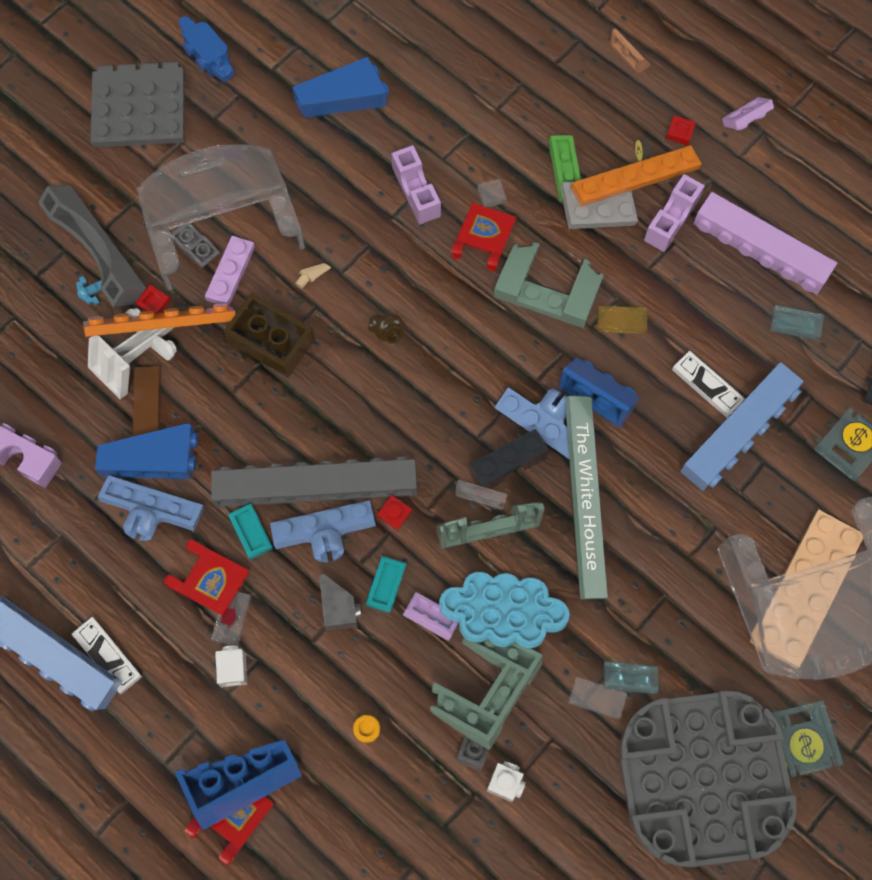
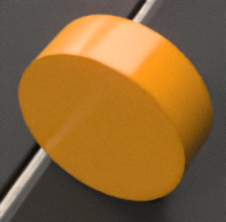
(366, 729)

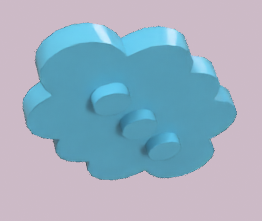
(504, 609)

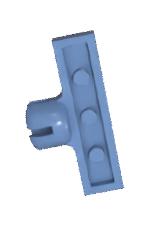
(543, 417)
(148, 507)
(323, 529)

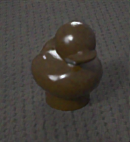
(387, 328)

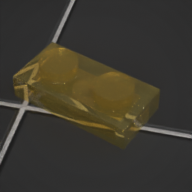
(622, 319)

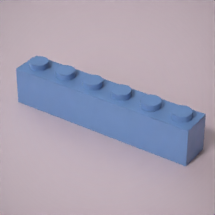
(741, 427)
(55, 657)

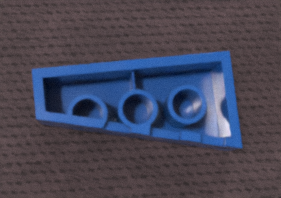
(236, 782)

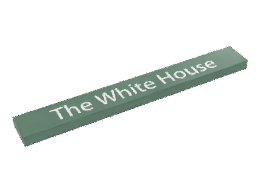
(586, 498)

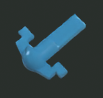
(85, 292)

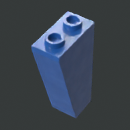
(342, 90)
(150, 455)

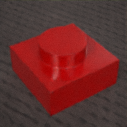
(681, 130)
(153, 300)
(394, 513)

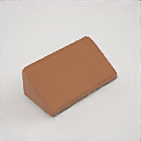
(628, 52)

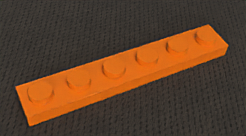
(635, 176)
(149, 321)

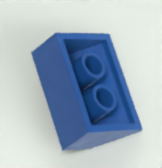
(607, 396)

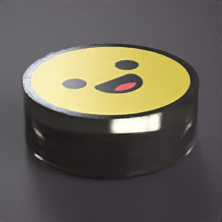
(642, 149)

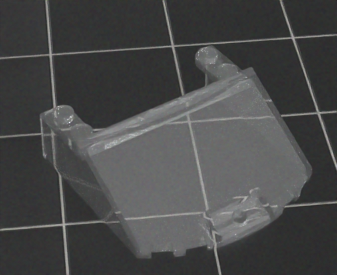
(209, 185)
(810, 619)

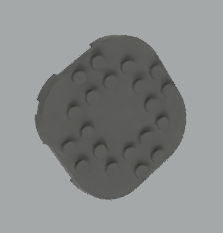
(706, 779)

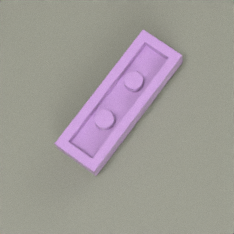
(230, 271)

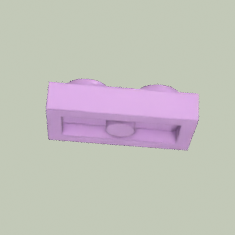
(753, 110)

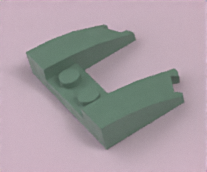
(516, 290)
(459, 532)
(486, 721)

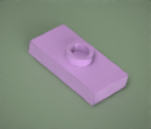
(428, 615)

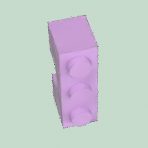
(419, 194)
(676, 211)
(37, 464)

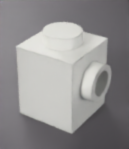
(506, 782)

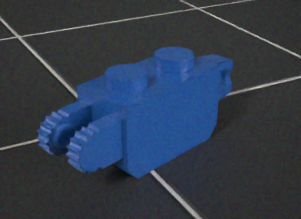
(207, 48)

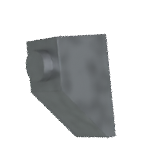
(338, 606)

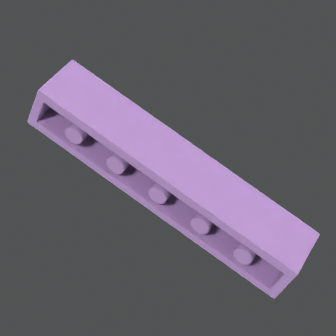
(764, 243)

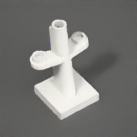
(112, 363)

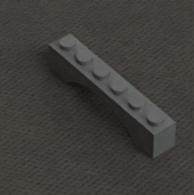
(117, 277)

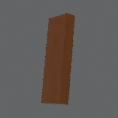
(146, 400)

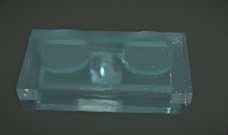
(797, 322)
(631, 677)

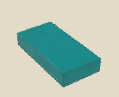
(250, 531)
(386, 584)

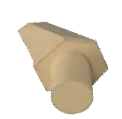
(310, 274)

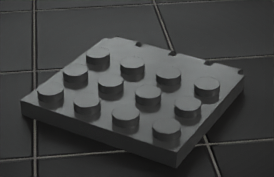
(138, 105)

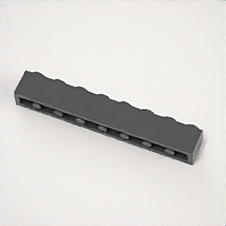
(313, 482)

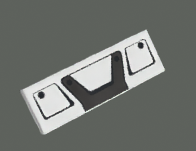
(708, 384)
(106, 653)

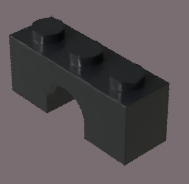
(520, 453)

